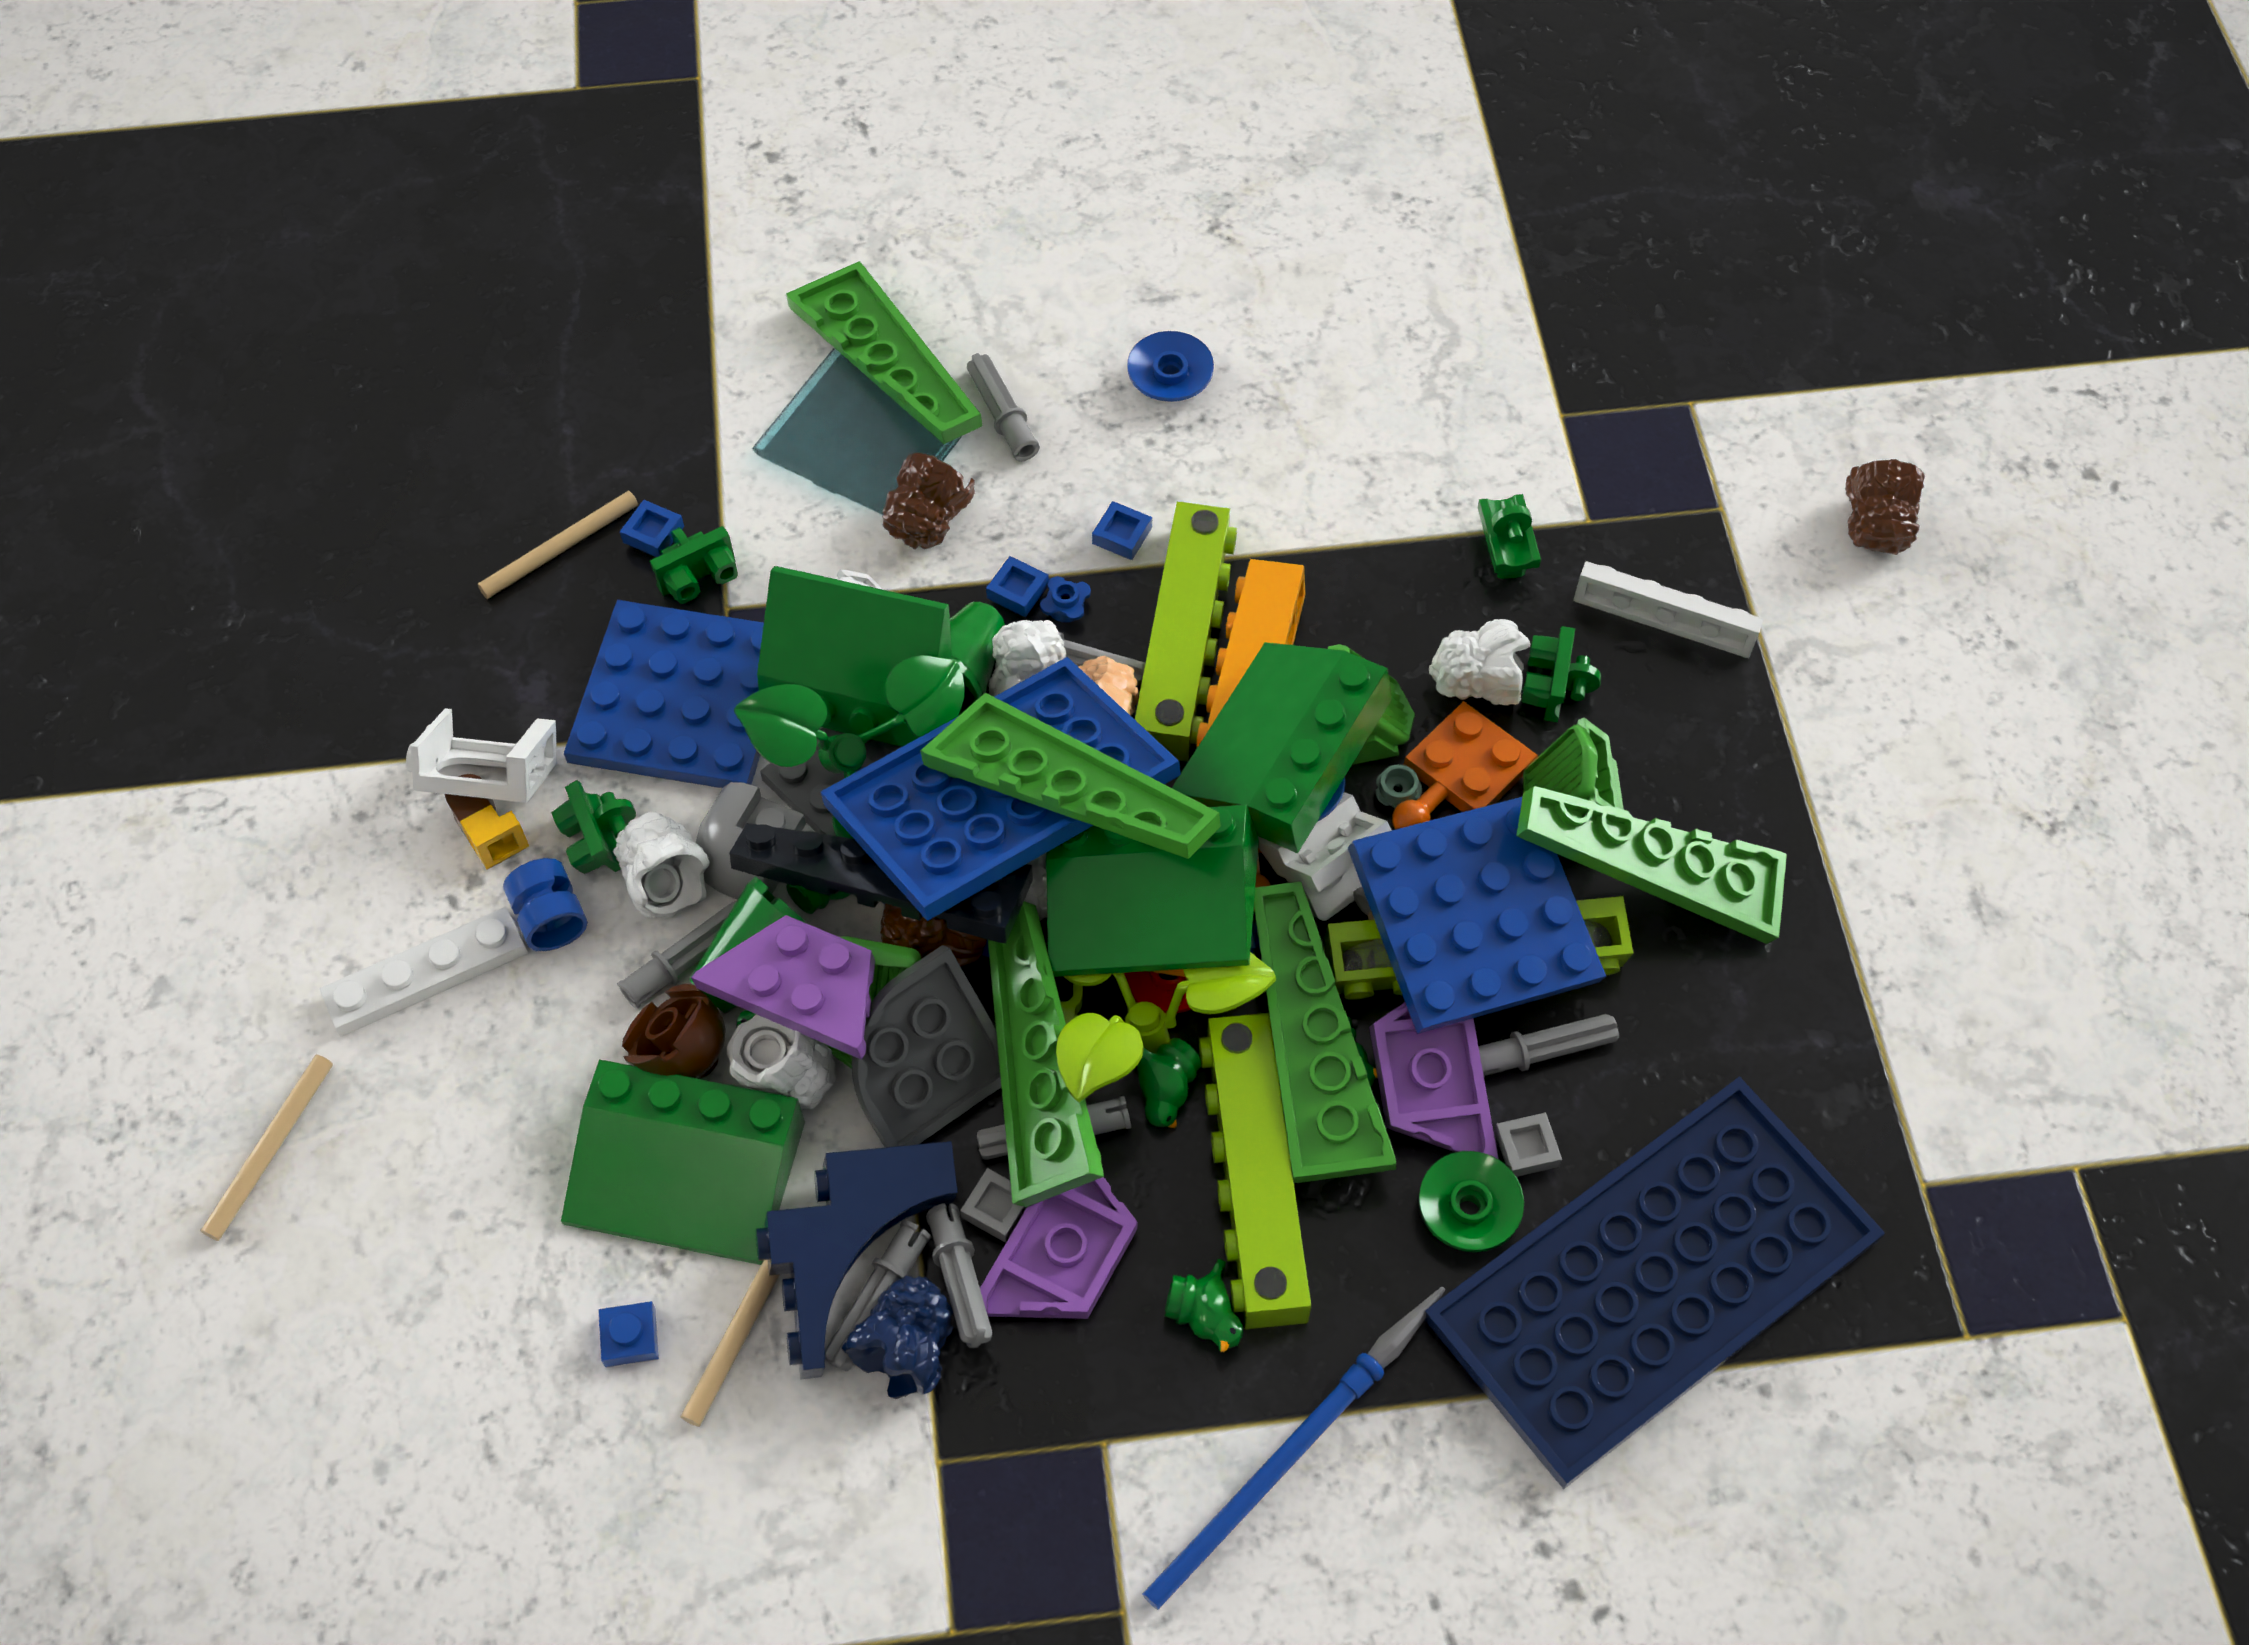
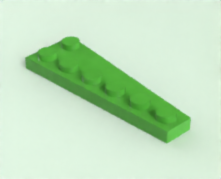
(878, 340)
(1045, 767)
(1716, 879)
(1323, 1083)
(1045, 1127)

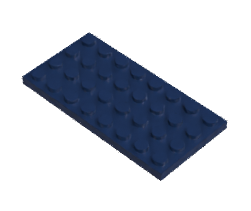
(1651, 1280)

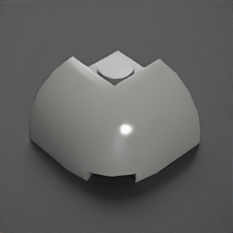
(723, 824)

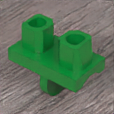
(1509, 536)
(692, 559)
(1550, 690)
(600, 822)

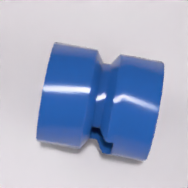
(545, 904)

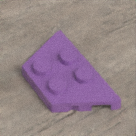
(799, 981)
(1433, 1083)
(1060, 1255)

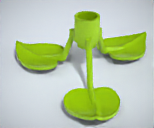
(1102, 1051)

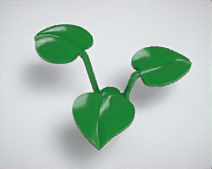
(787, 717)

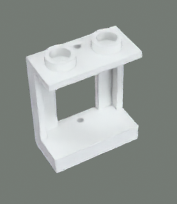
(526, 761)

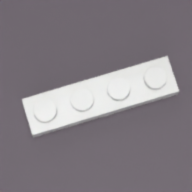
(1668, 609)
(423, 971)

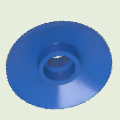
(1170, 366)

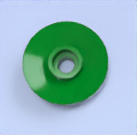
(1475, 1179)

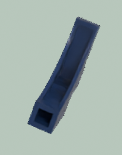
(819, 1244)

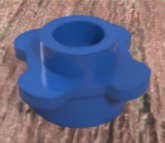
(1065, 609)

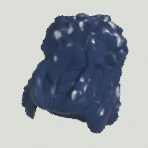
(904, 1336)

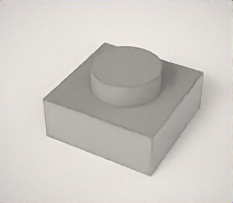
(1528, 1144)
(992, 1207)

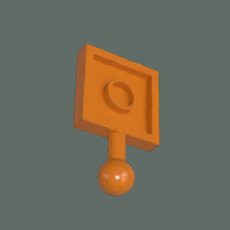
(1465, 763)

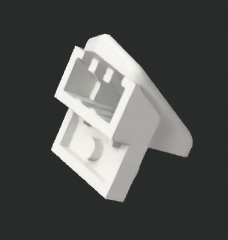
(1324, 858)

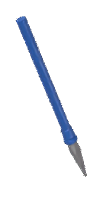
(1350, 1387)

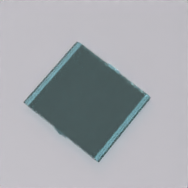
(847, 435)

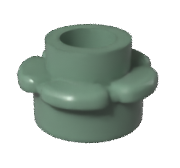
(1401, 777)

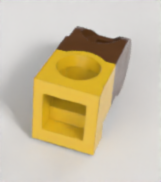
(488, 834)

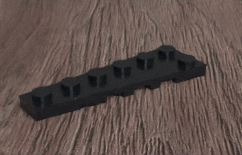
(840, 864)

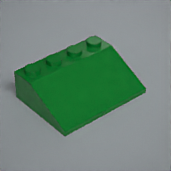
(845, 643)
(1288, 738)
(1146, 909)
(680, 1160)

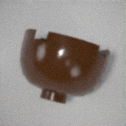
(678, 1036)

